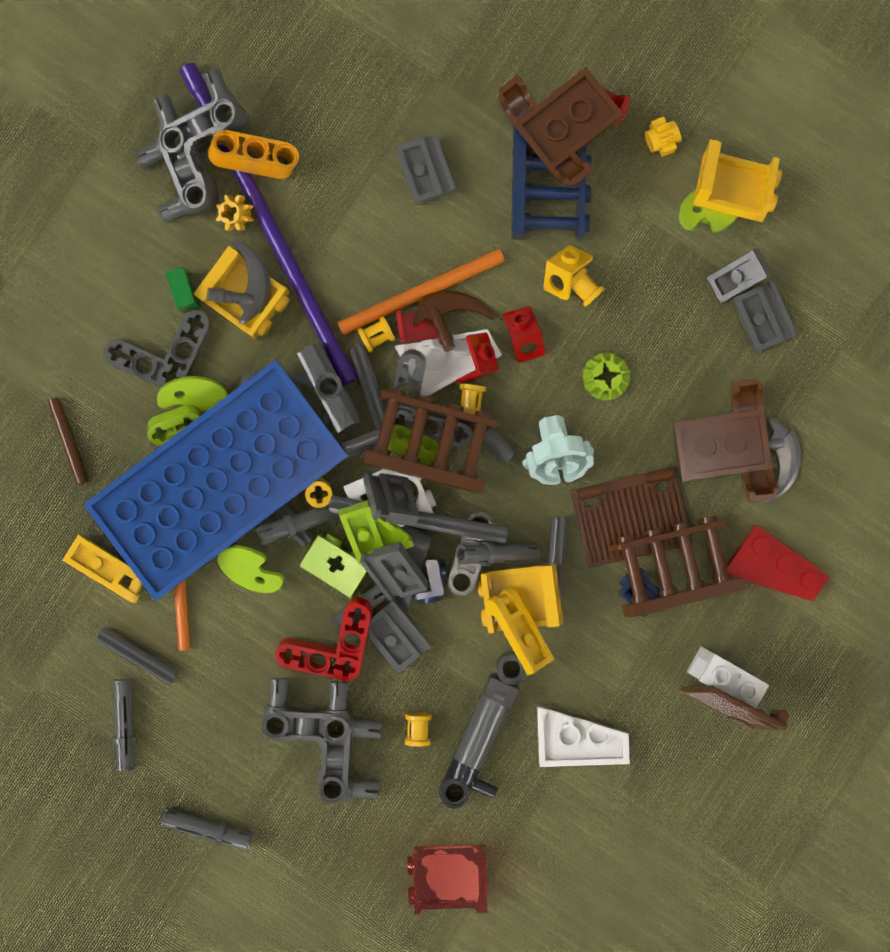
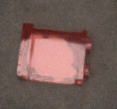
(448, 877)

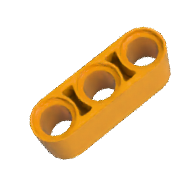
(266, 148)

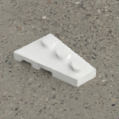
(442, 366)
(577, 741)

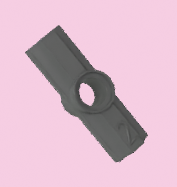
(337, 404)

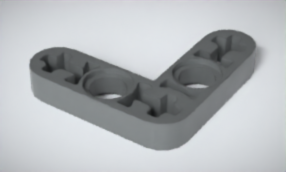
(160, 365)
(402, 370)

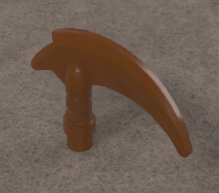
(438, 304)

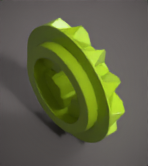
(598, 387)

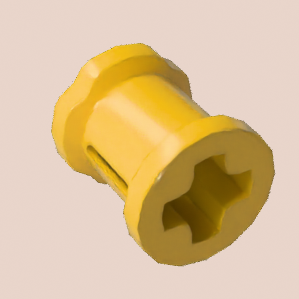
(585, 287)
(380, 326)
(471, 397)
(311, 498)
(417, 728)

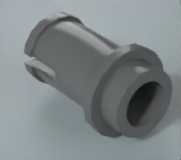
(499, 446)

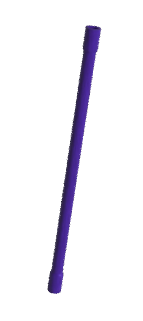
(337, 358)

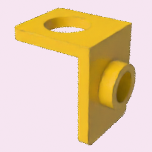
(565, 265)

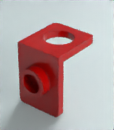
(522, 330)
(410, 333)
(482, 356)

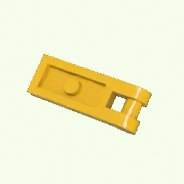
(103, 567)
(520, 630)

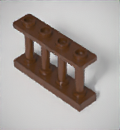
(409, 462)
(696, 588)

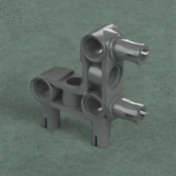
(185, 160)
(336, 748)

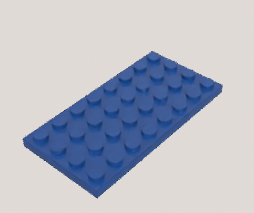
(216, 480)

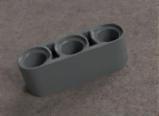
(471, 569)

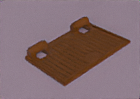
(626, 509)
(738, 709)

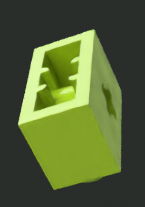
(318, 564)

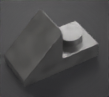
(739, 275)

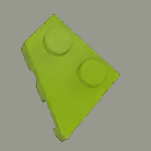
(370, 534)

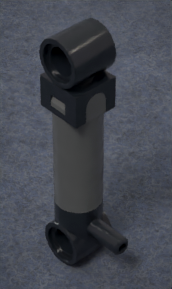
(480, 733)

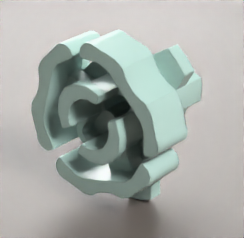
(558, 452)

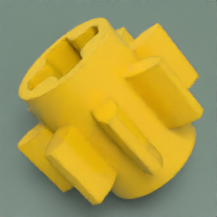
(662, 136)
(229, 207)

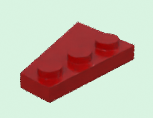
(775, 566)

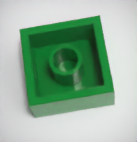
(182, 289)

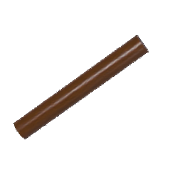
(67, 441)

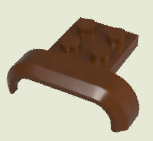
(561, 122)
(730, 443)

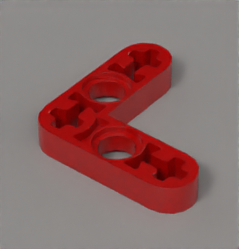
(342, 652)

